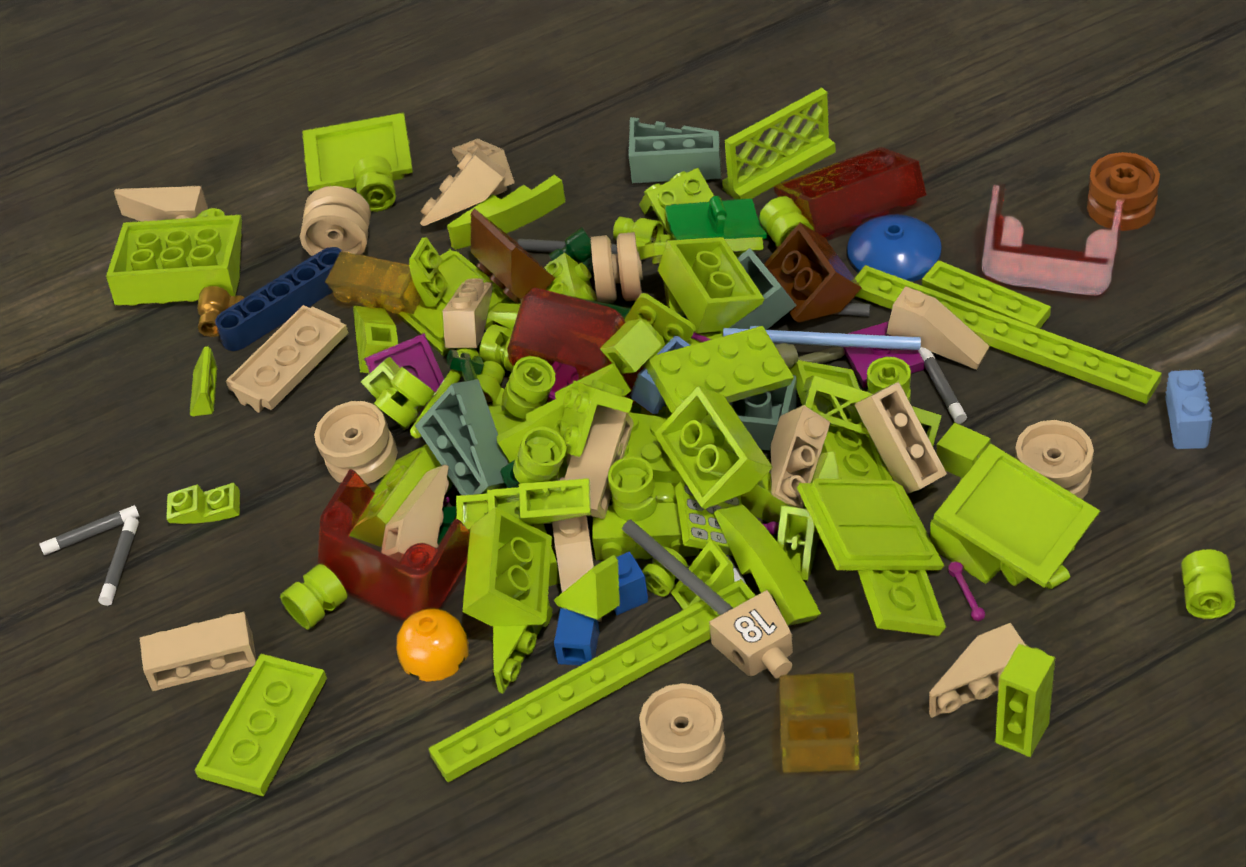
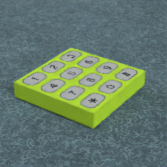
(698, 523)

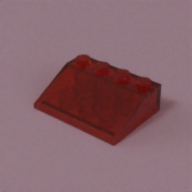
(855, 189)

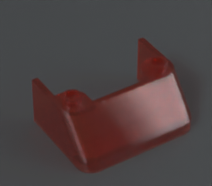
(1048, 268)
(565, 332)
(394, 586)

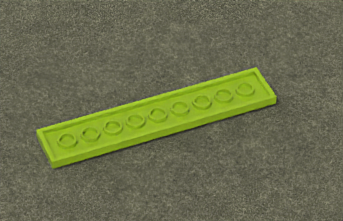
(896, 597)

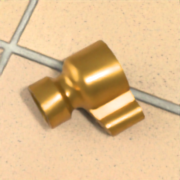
(211, 303)

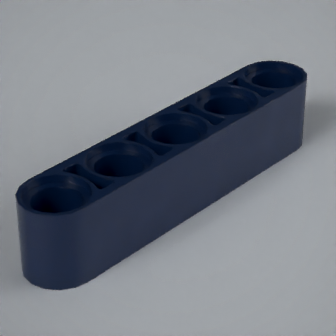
(276, 301)

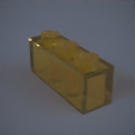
(373, 283)

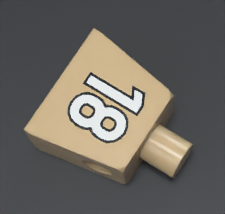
(754, 636)

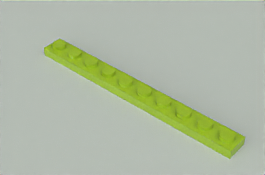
(1024, 340)
(580, 687)

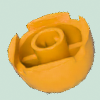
(432, 645)

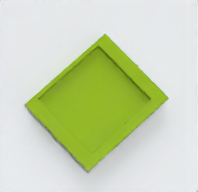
(337, 148)
(429, 320)
(1017, 515)
(869, 525)

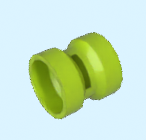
(658, 578)

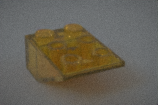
(818, 722)

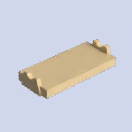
(286, 358)

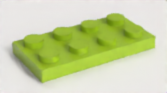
(729, 365)
(261, 724)

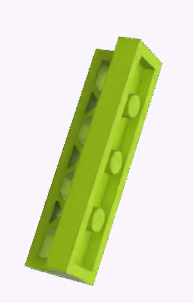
(849, 396)

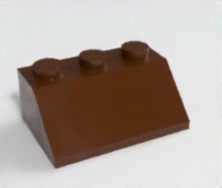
(505, 259)
(812, 275)

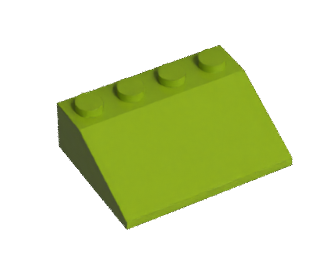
(175, 259)

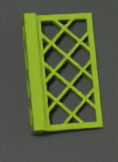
(785, 159)

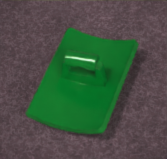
(714, 219)

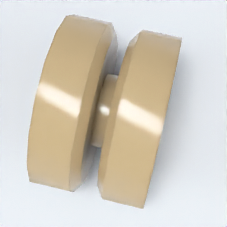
(335, 219)
(616, 268)
(356, 439)
(1058, 453)
(682, 732)

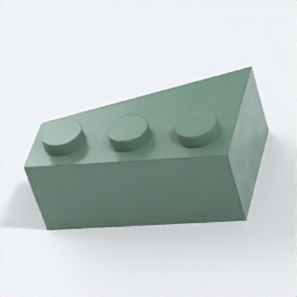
(662, 152)
(465, 438)

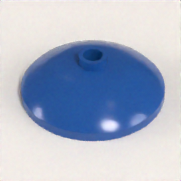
(895, 246)

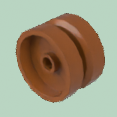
(1123, 177)

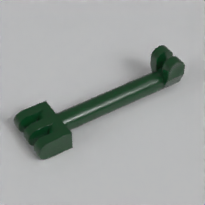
(468, 367)

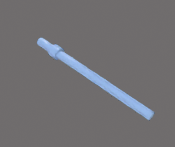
(838, 339)

